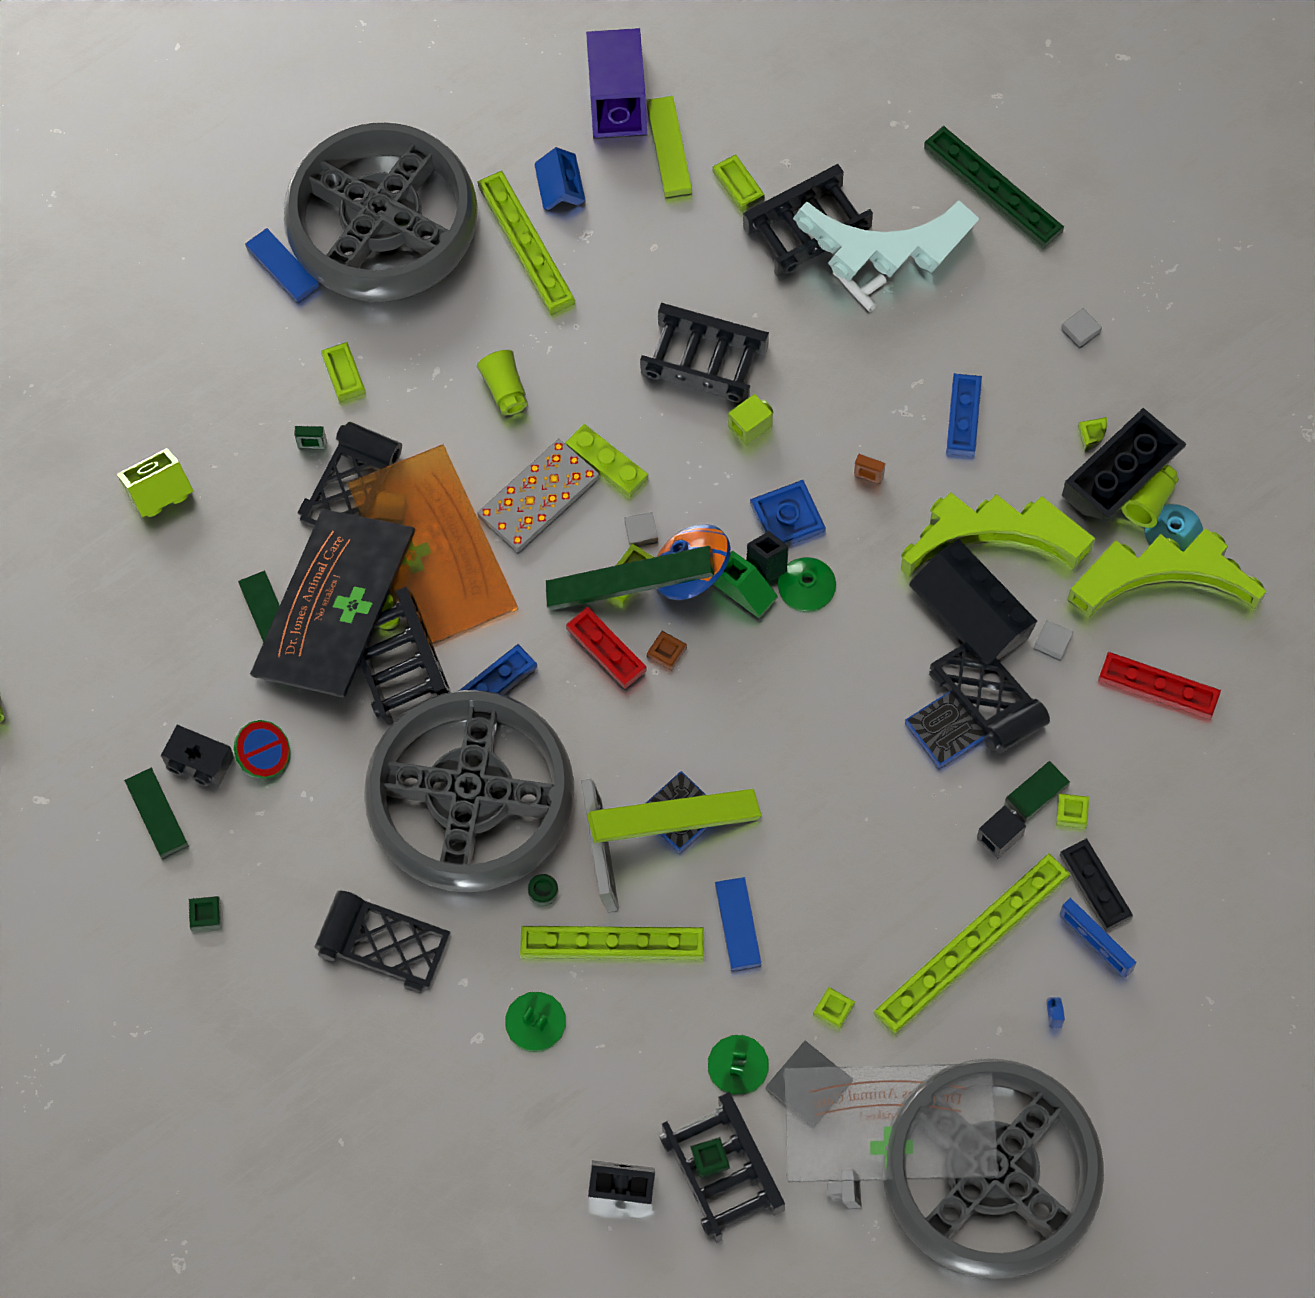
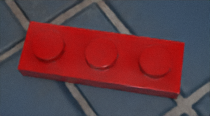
(606, 647)

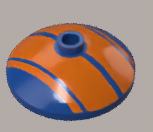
(692, 538)

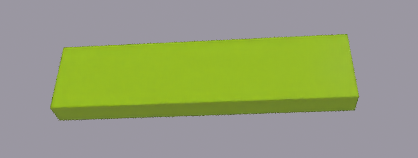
(669, 146)

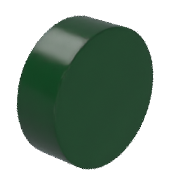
(543, 889)

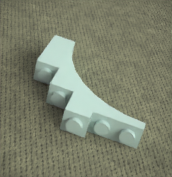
(886, 250)

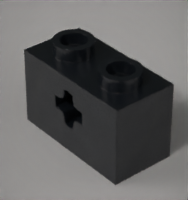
(187, 744)
(621, 1182)

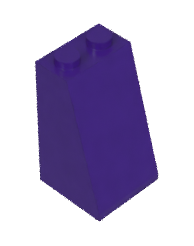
(616, 83)

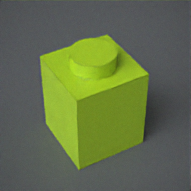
(750, 419)

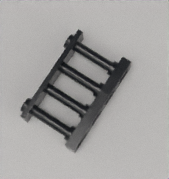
(787, 202)
(711, 328)
(424, 658)
(753, 1170)

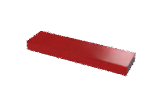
(1159, 685)

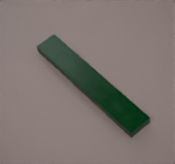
(994, 186)
(630, 578)

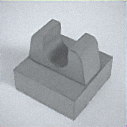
(847, 1191)

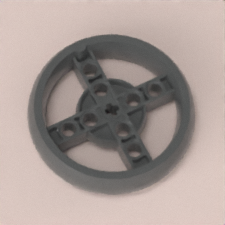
(380, 212)
(482, 712)
(1060, 1227)

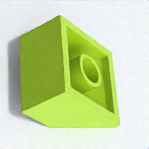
(155, 483)

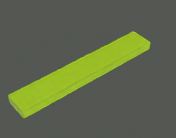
(526, 242)
(673, 815)
(612, 942)

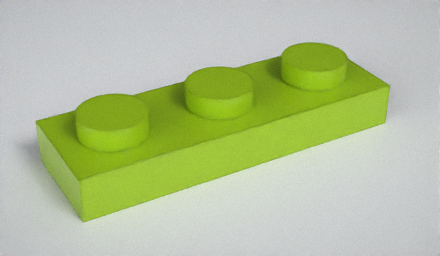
(607, 460)

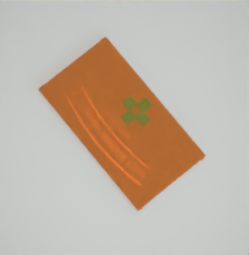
(449, 556)

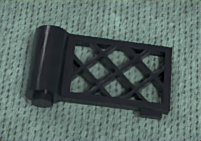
(361, 446)
(1006, 726)
(343, 928)

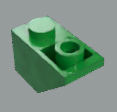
(746, 585)

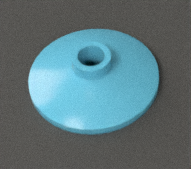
(1176, 514)

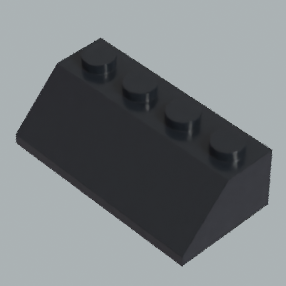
(1122, 466)
(973, 603)

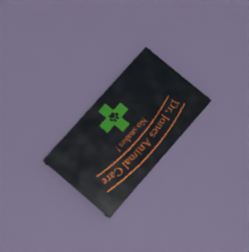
(333, 602)

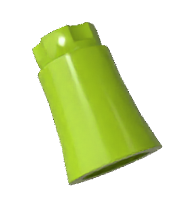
(503, 381)
(1148, 503)

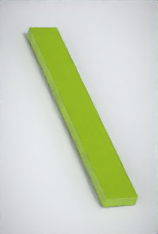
(971, 944)

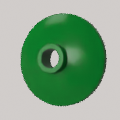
(807, 596)

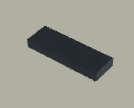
(1096, 884)

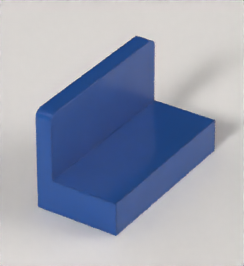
(559, 178)

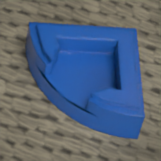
(1055, 1012)

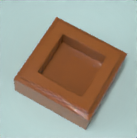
(869, 469)
(666, 650)

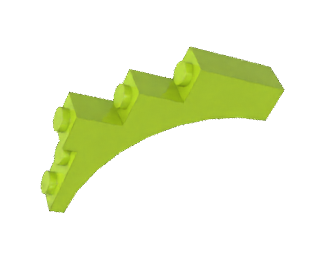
(996, 521)
(1163, 561)

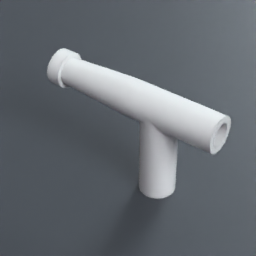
(862, 293)

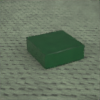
(310, 437)
(205, 913)
(710, 1157)

